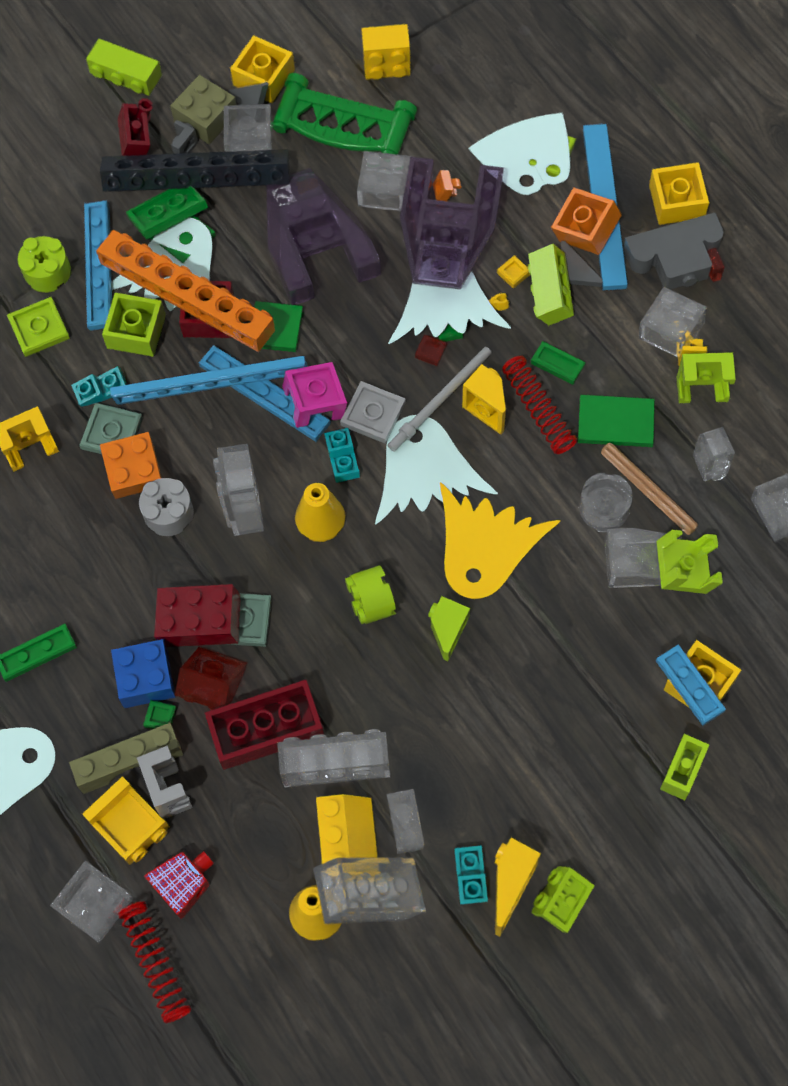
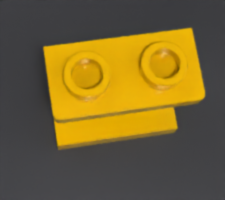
(126, 821)

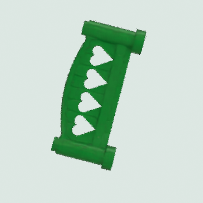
(298, 99)

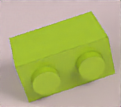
(684, 767)

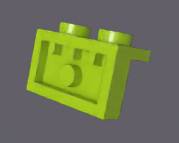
(562, 898)

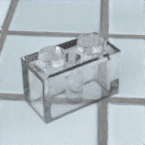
(713, 454)
(405, 821)

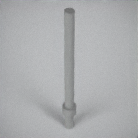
(408, 430)

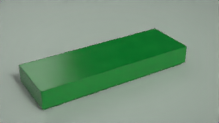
(36, 652)

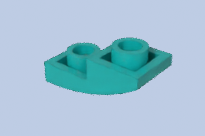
(97, 389)
(342, 455)
(470, 874)

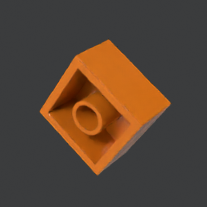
(586, 221)
(130, 464)

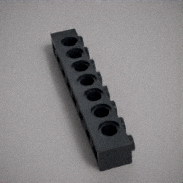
(195, 170)

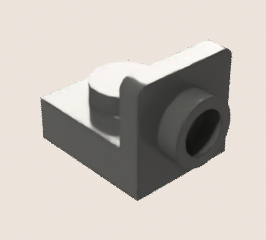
(185, 139)

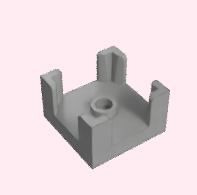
(155, 768)

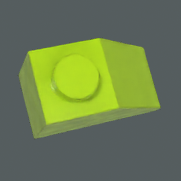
(447, 624)

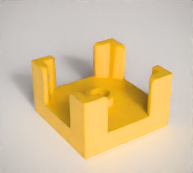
(22, 432)

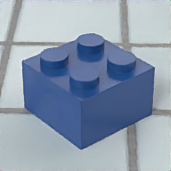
(143, 673)

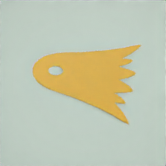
(484, 543)

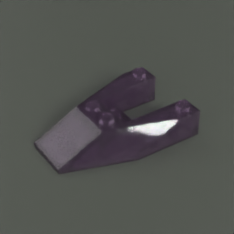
(310, 220)
(445, 236)

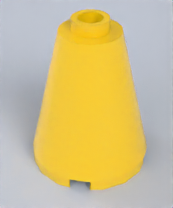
(319, 514)
(307, 916)

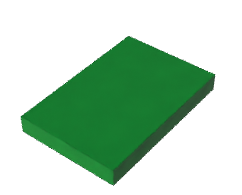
(166, 210)
(616, 420)

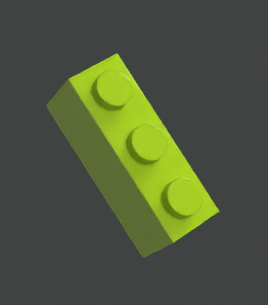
(124, 67)
(550, 284)

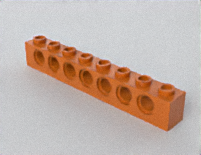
(252, 334)

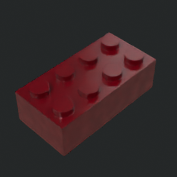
(257, 724)

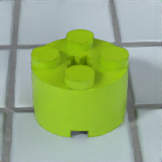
(44, 263)
(371, 595)

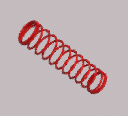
(559, 441)
(179, 1012)

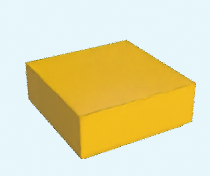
(513, 271)

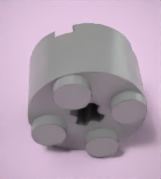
(169, 494)

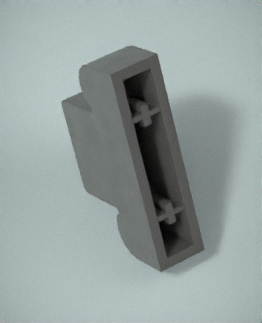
(676, 250)

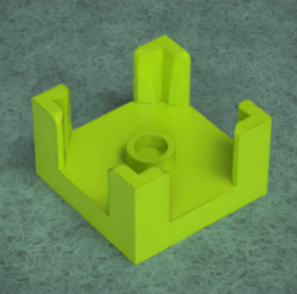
(706, 369)
(685, 563)

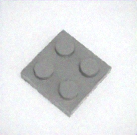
(373, 412)

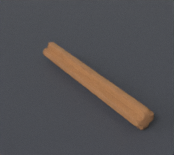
(649, 488)

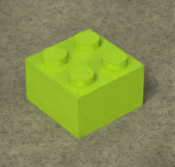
(134, 324)

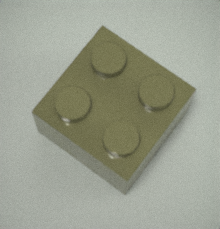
(203, 108)

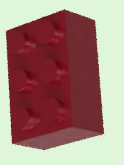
(197, 615)

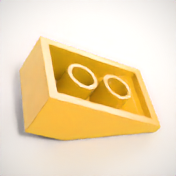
(514, 870)

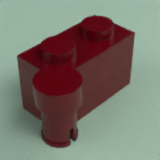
(133, 127)

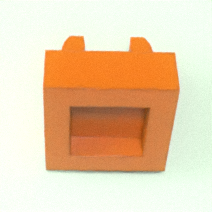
(445, 186)

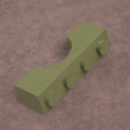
(103, 765)

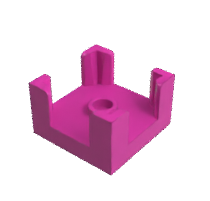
(314, 391)

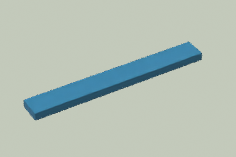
(602, 184)
(205, 380)

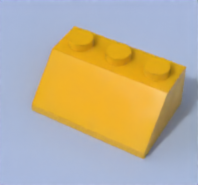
(346, 827)

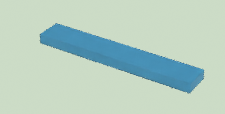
(97, 275)
(265, 394)

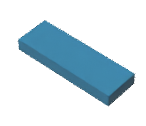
(690, 685)

